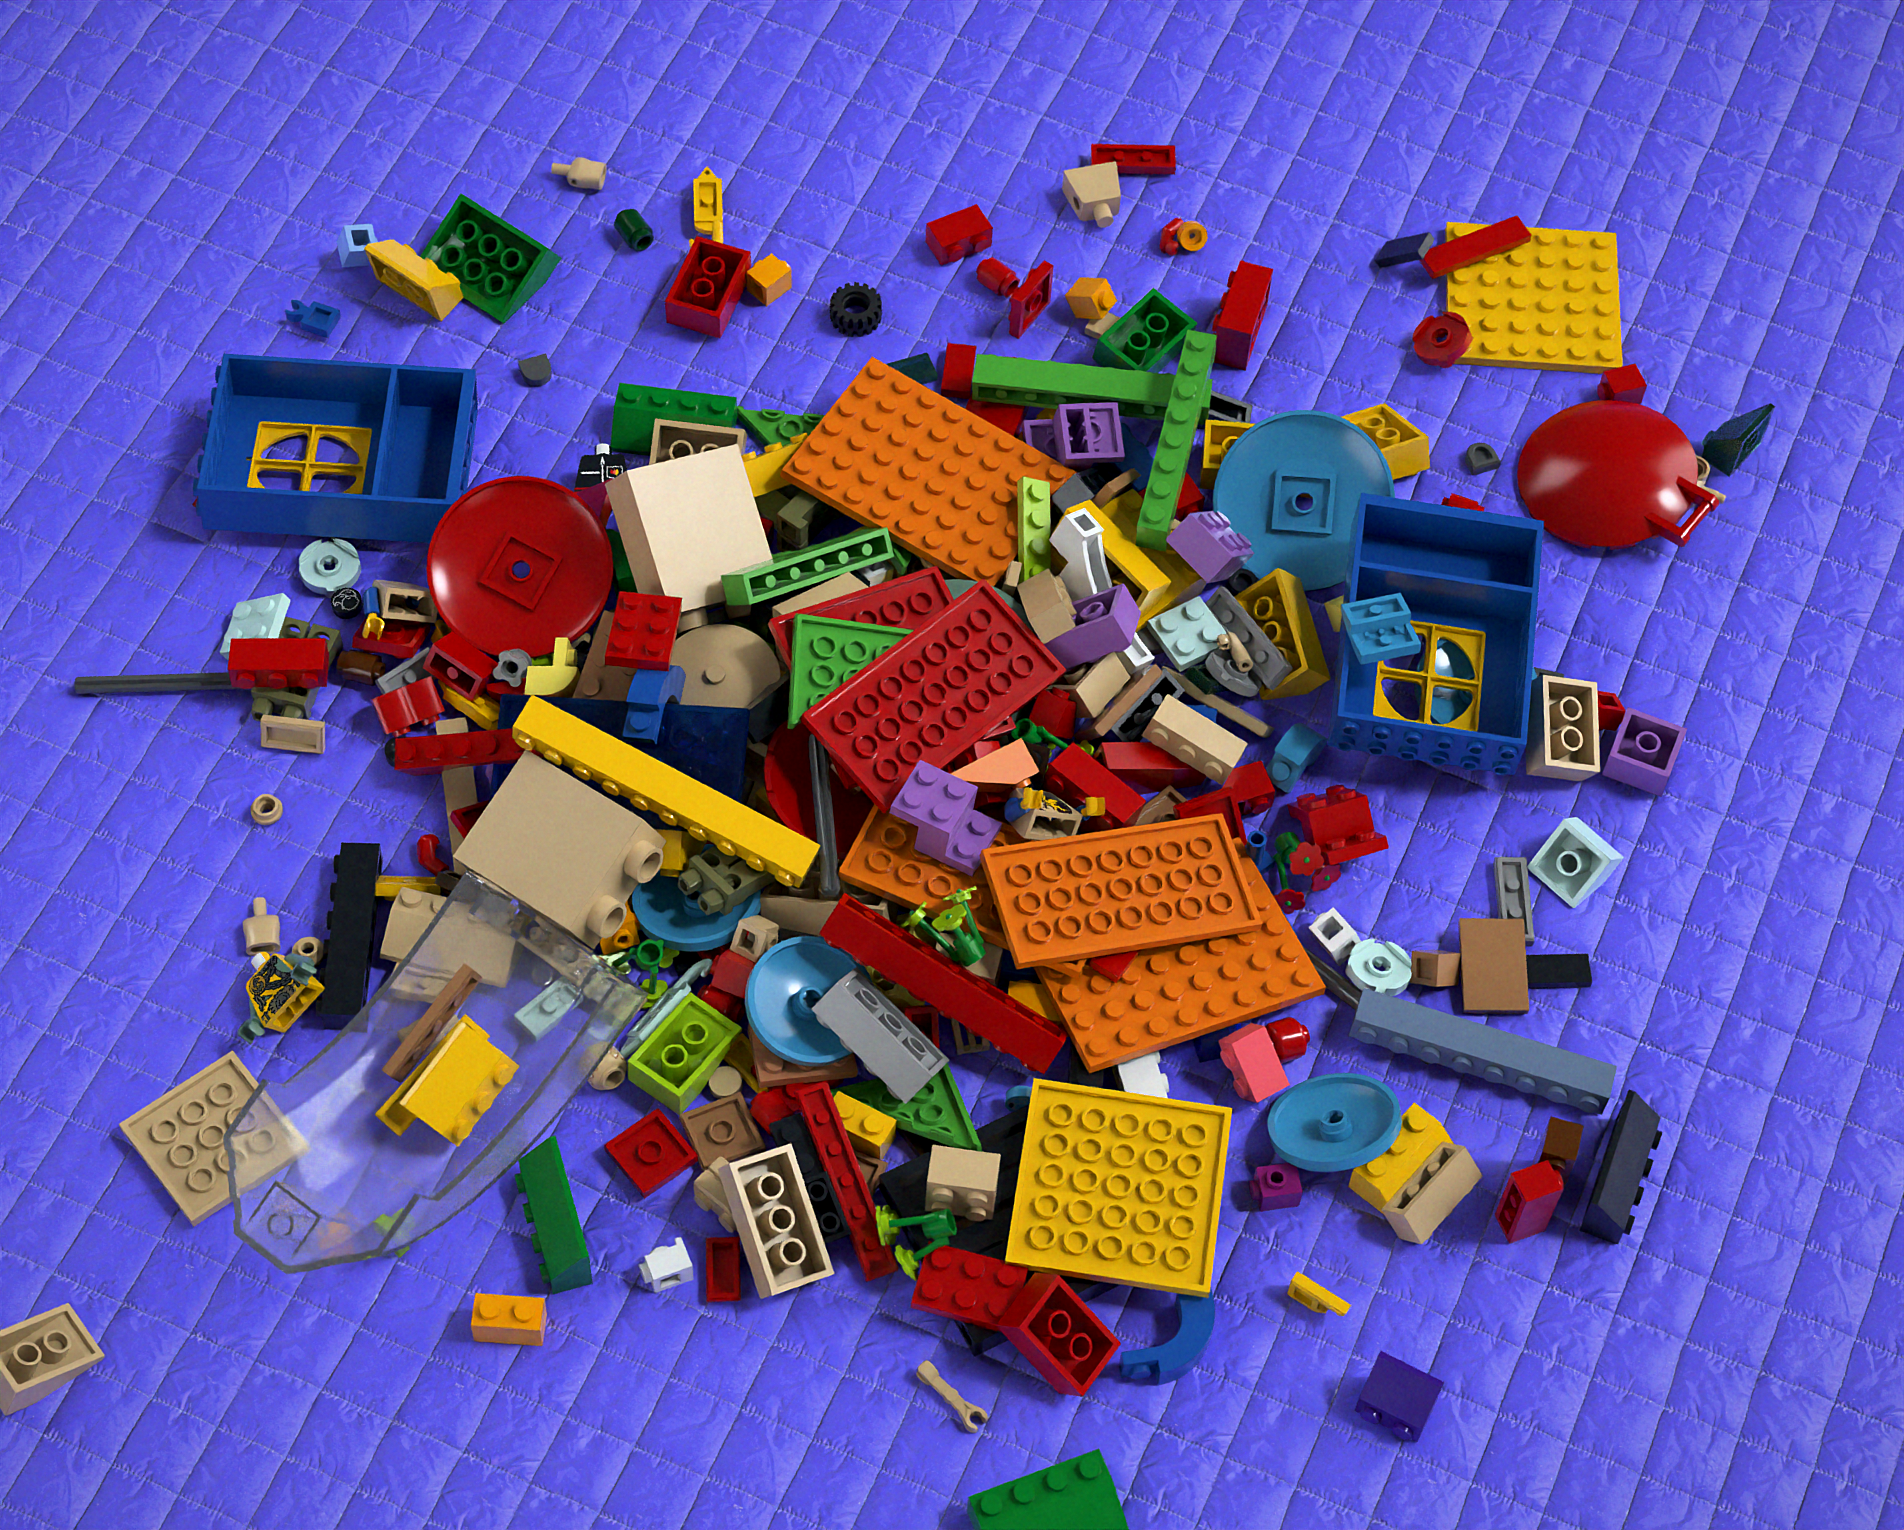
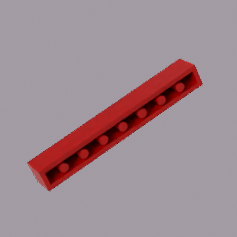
(943, 984)

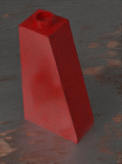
(1146, 766)

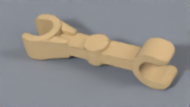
(930, 1376)

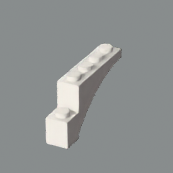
(1086, 573)

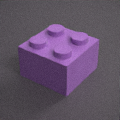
(1644, 751)

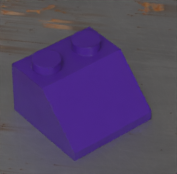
(1398, 1397)

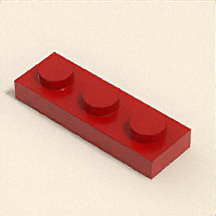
(1136, 158)

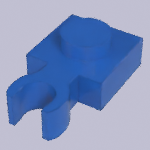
(315, 319)

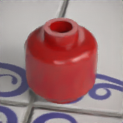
(723, 1002)
(1288, 1038)

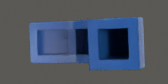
(647, 701)
(1182, 1352)

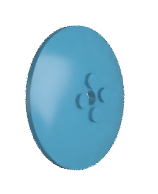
(1293, 457)

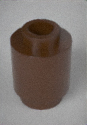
(360, 666)

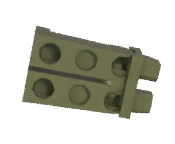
(802, 521)
(294, 701)
(721, 880)

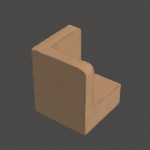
(1435, 968)

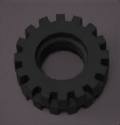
(855, 296)

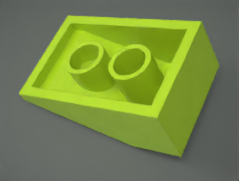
(682, 1053)

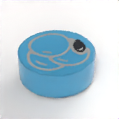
(1017, 1097)

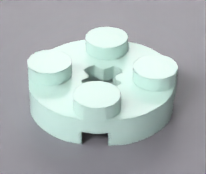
(329, 581)
(1391, 956)

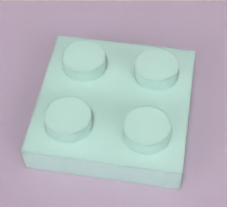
(256, 619)
(1186, 633)

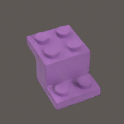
(1078, 435)
(945, 817)

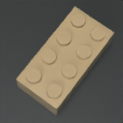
(775, 1221)

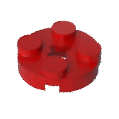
(1450, 349)

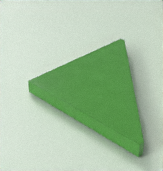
(775, 425)
(829, 654)
(932, 1112)

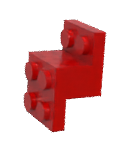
(1338, 824)

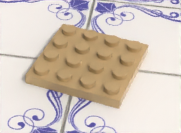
(184, 1135)

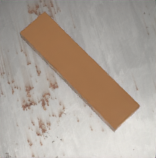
(432, 1023)

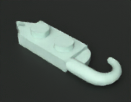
(664, 1007)

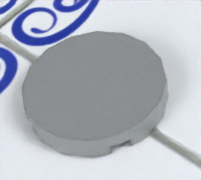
(1225, 671)

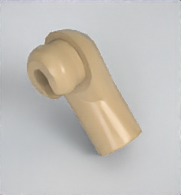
(1237, 650)

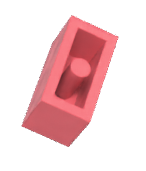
(1253, 1063)

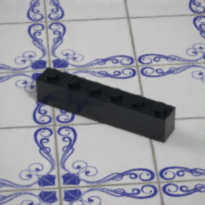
(351, 934)

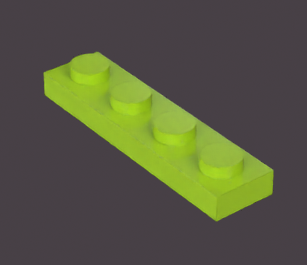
(1033, 527)

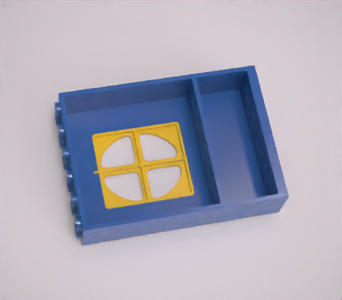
(401, 421)
(1464, 582)

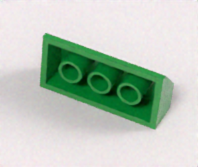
(640, 405)
(554, 1218)

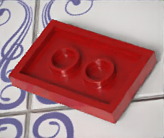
(643, 631)
(967, 1286)

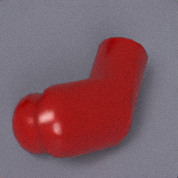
(1168, 232)
(427, 854)

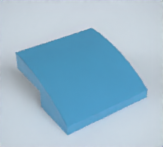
(1380, 628)

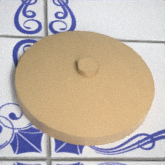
(724, 666)

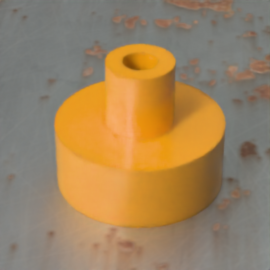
(1192, 235)

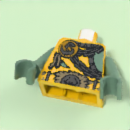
(278, 992)

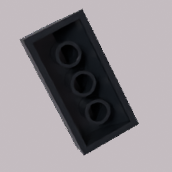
(1621, 1170)

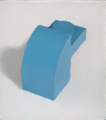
(1293, 753)

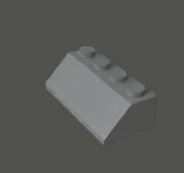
(879, 1035)

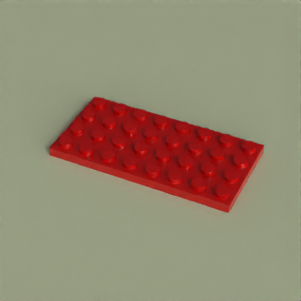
(933, 693)

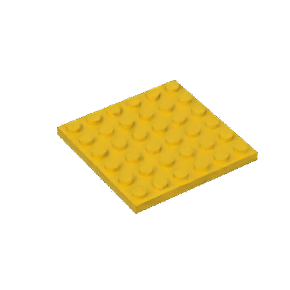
(1541, 302)
(1119, 1188)

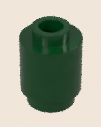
(634, 229)

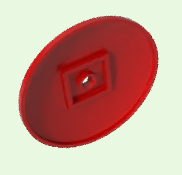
(509, 525)

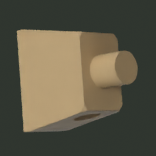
(1093, 192)

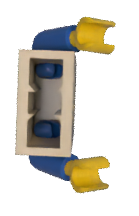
(400, 602)
(1045, 816)

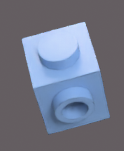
(352, 243)

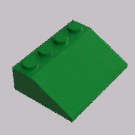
(490, 258)
(1059, 1497)

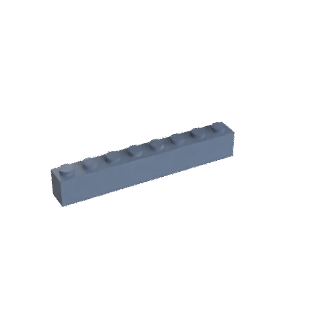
(1483, 1051)

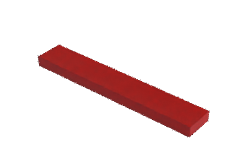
(846, 1179)

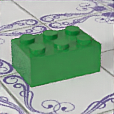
(1145, 336)

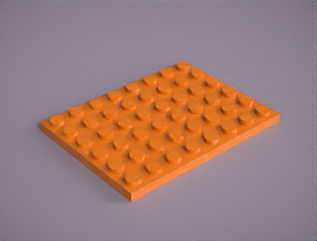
(922, 470)
(1185, 986)

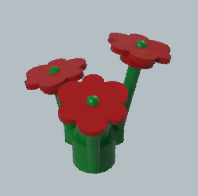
(1302, 859)

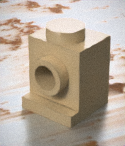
(760, 938)

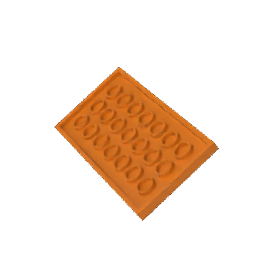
(890, 867)
(1119, 890)

